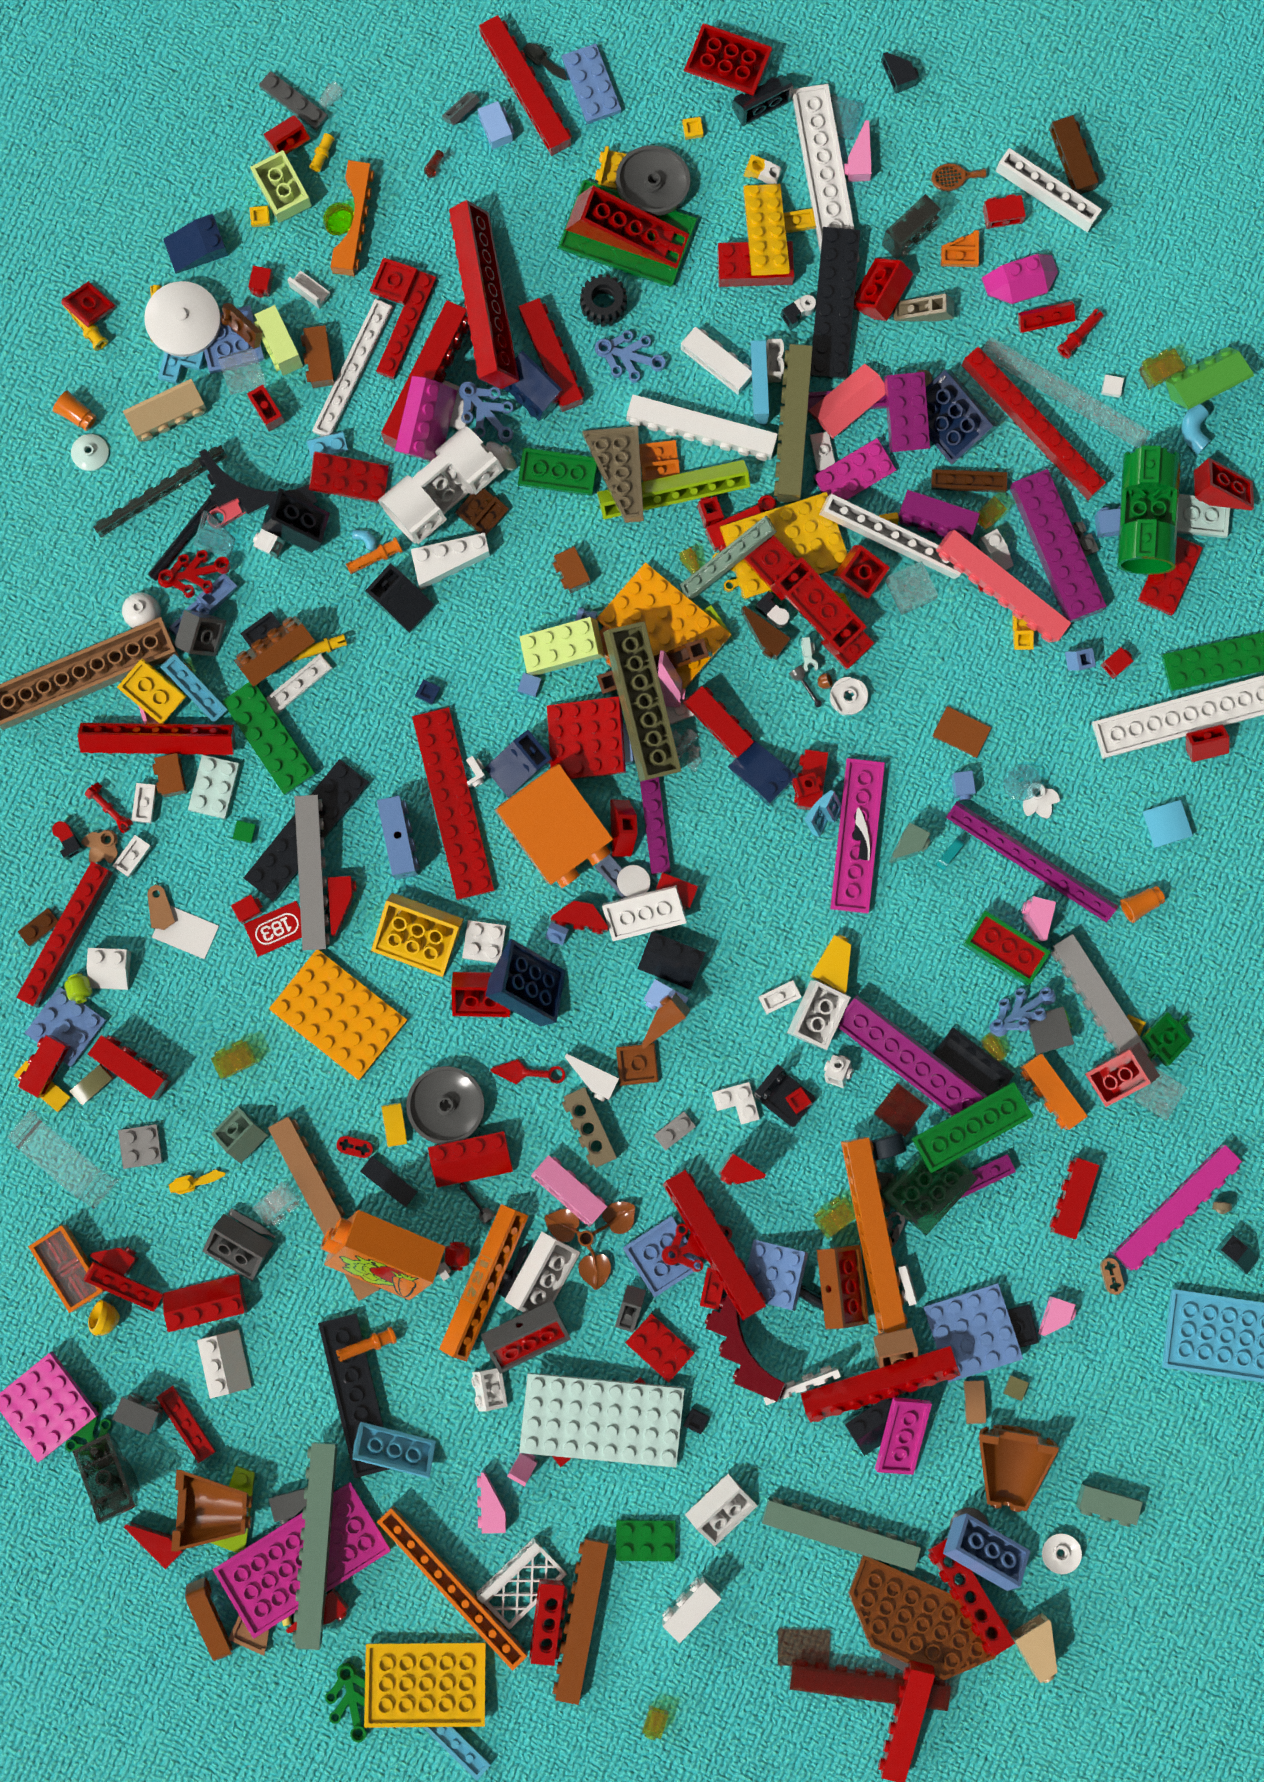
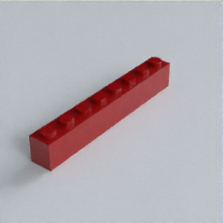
(525, 86)
(156, 738)
(64, 935)
(714, 1245)
(880, 1384)

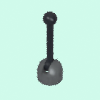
(798, 675)
(485, 1214)

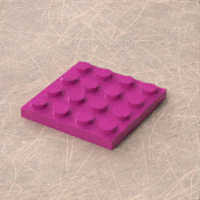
(45, 1407)

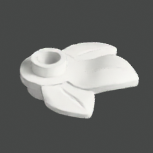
(1042, 803)

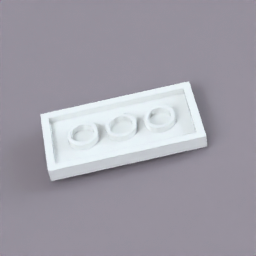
(644, 913)

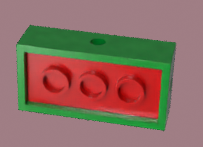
(1006, 948)

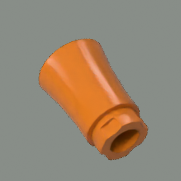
(74, 411)
(1142, 903)

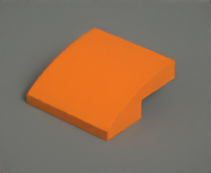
(658, 460)

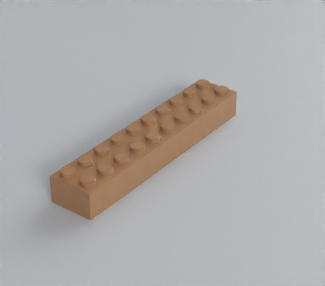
(83, 672)

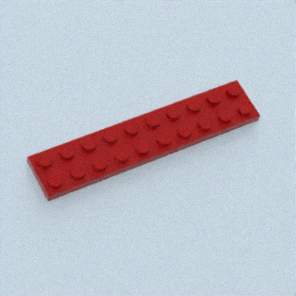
(453, 804)

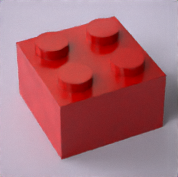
(861, 571)

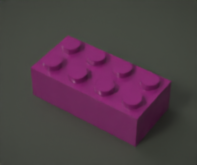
(907, 412)
(936, 516)

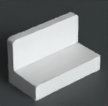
(309, 289)

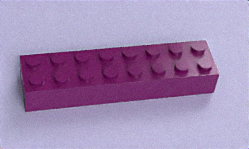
(1057, 546)

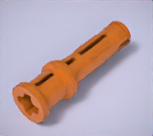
(382, 552)
(375, 1342)

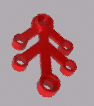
(192, 572)
(691, 1247)

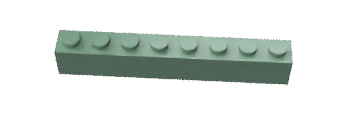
(841, 1534)

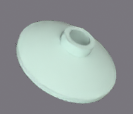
(94, 459)

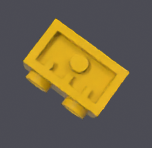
(607, 173)

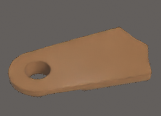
(159, 909)

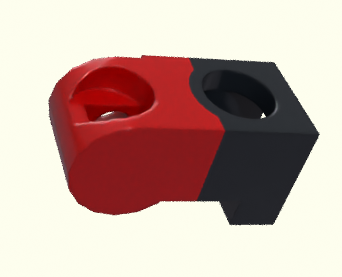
(68, 839)

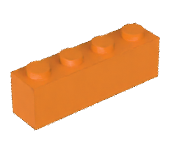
(1053, 1092)

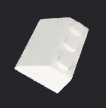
(818, 1015)
(224, 1363)
(721, 1510)

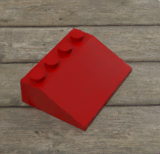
(728, 59)

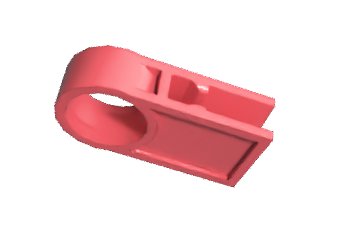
(230, 511)

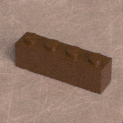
(1073, 155)

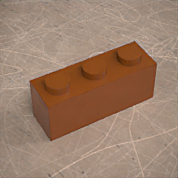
(317, 356)

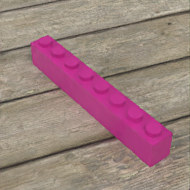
(1177, 1207)

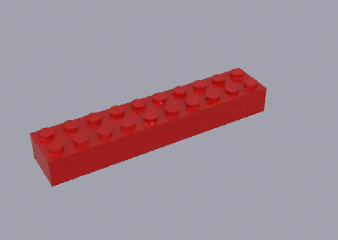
(483, 295)

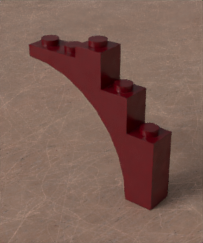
(734, 1348)

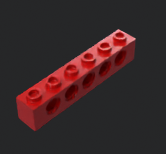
(1002, 1638)

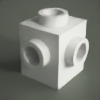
(838, 1070)

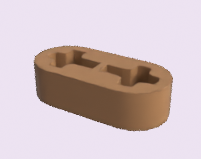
(1107, 1278)

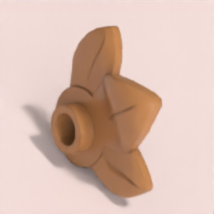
(99, 848)

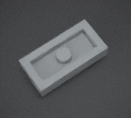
(674, 1131)

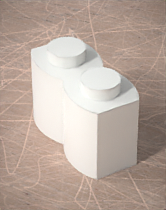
(775, 361)

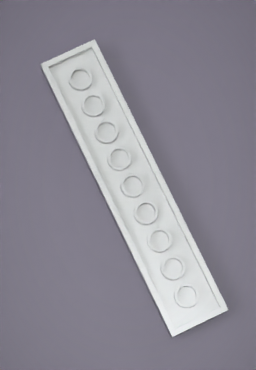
(822, 158)
(1180, 716)

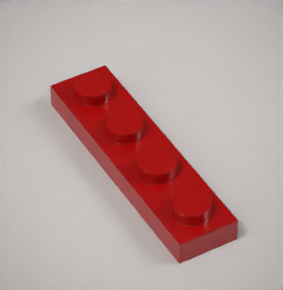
(123, 1286)
(186, 1424)

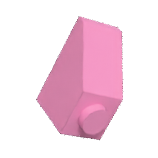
(1056, 1315)
(522, 1468)

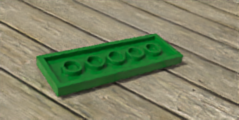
(1214, 662)
(269, 737)
(972, 1127)

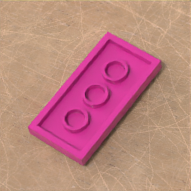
(855, 471)
(903, 1436)

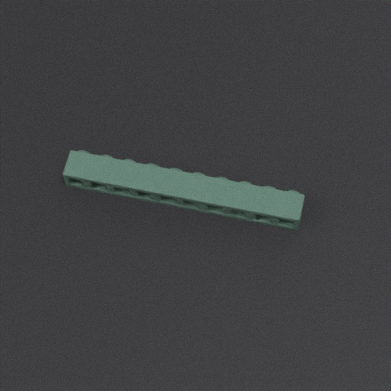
(315, 1546)

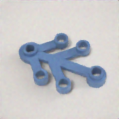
(626, 354)
(484, 409)
(1002, 1024)

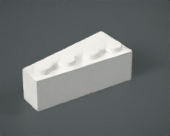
(447, 558)

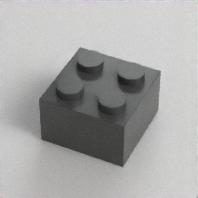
(139, 1413)

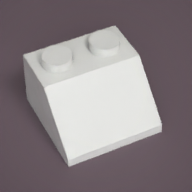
(108, 968)

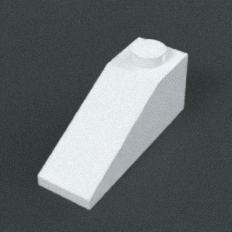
(596, 1080)

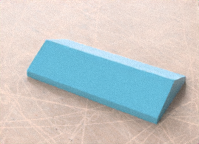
(394, 1450)

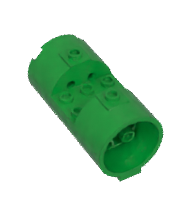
(1149, 511)

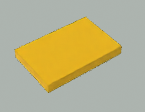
(151, 691)

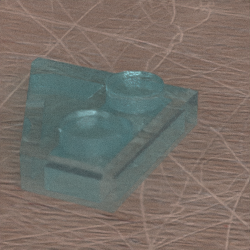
(846, 116)
(213, 536)

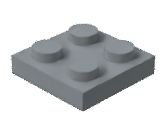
(140, 1146)

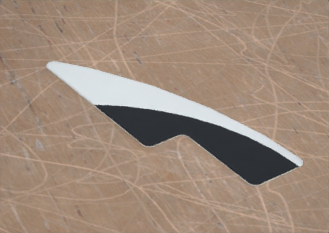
(861, 834)

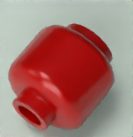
(457, 1255)

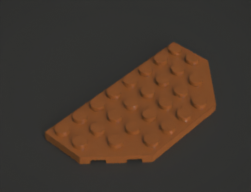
(915, 1620)

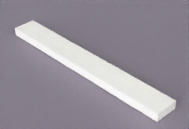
(352, 368)

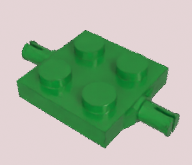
(1167, 1038)

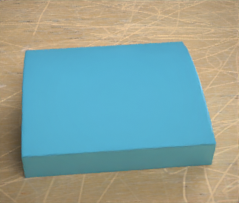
(824, 810)
(1167, 823)

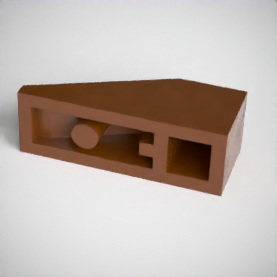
(768, 637)

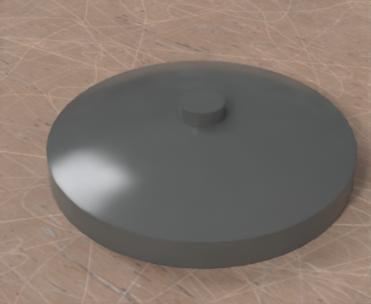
(653, 179)
(445, 1105)

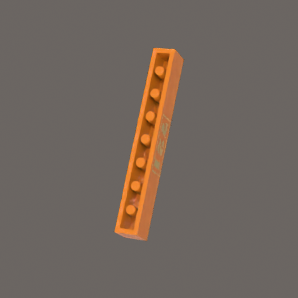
(483, 1282)

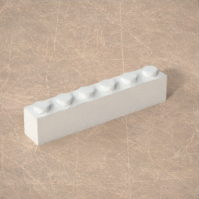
(1048, 190)

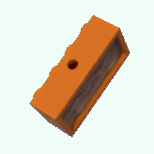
(65, 1267)

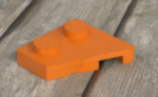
(961, 252)

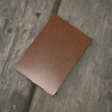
(961, 732)

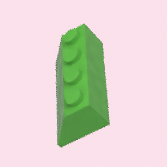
(1208, 378)

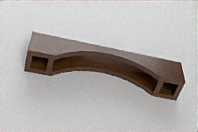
(678, 656)

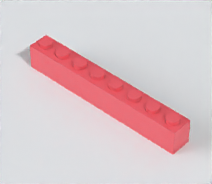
(1002, 586)

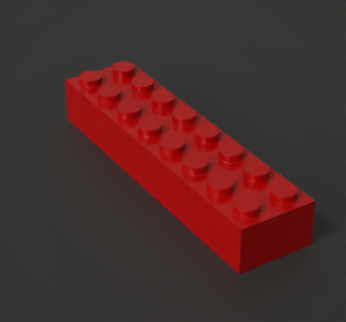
(432, 361)

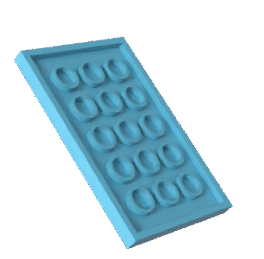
(1215, 1336)

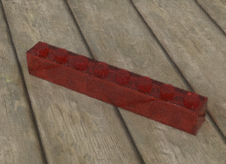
(859, 1683)

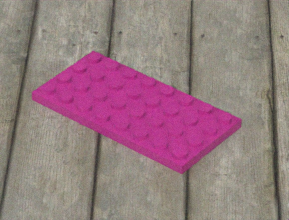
(265, 1574)

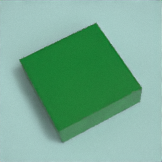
(244, 832)

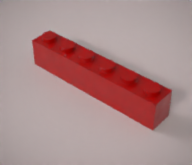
(550, 353)
(907, 1721)

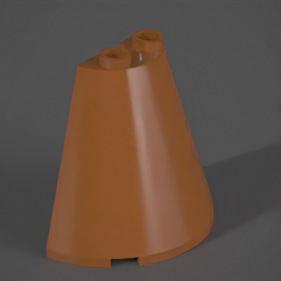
(1014, 1464)
(208, 1511)

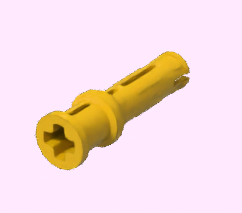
(91, 333)

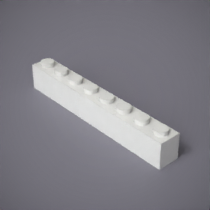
(701, 427)
(886, 533)

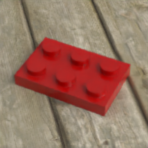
(659, 1347)

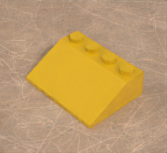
(417, 934)

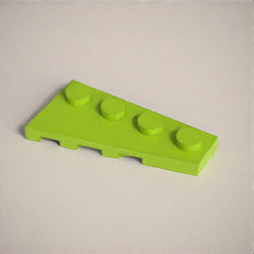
(242, 1480)

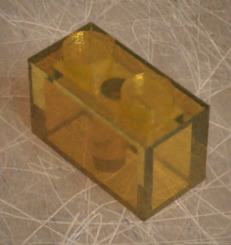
(1161, 368)
(234, 1059)
(834, 1217)

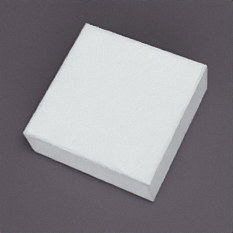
(1112, 386)

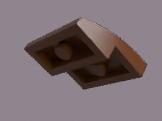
(481, 511)

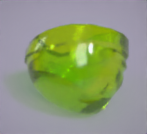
(338, 218)

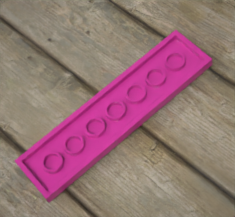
(852, 875)

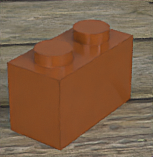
(571, 569)
(169, 775)

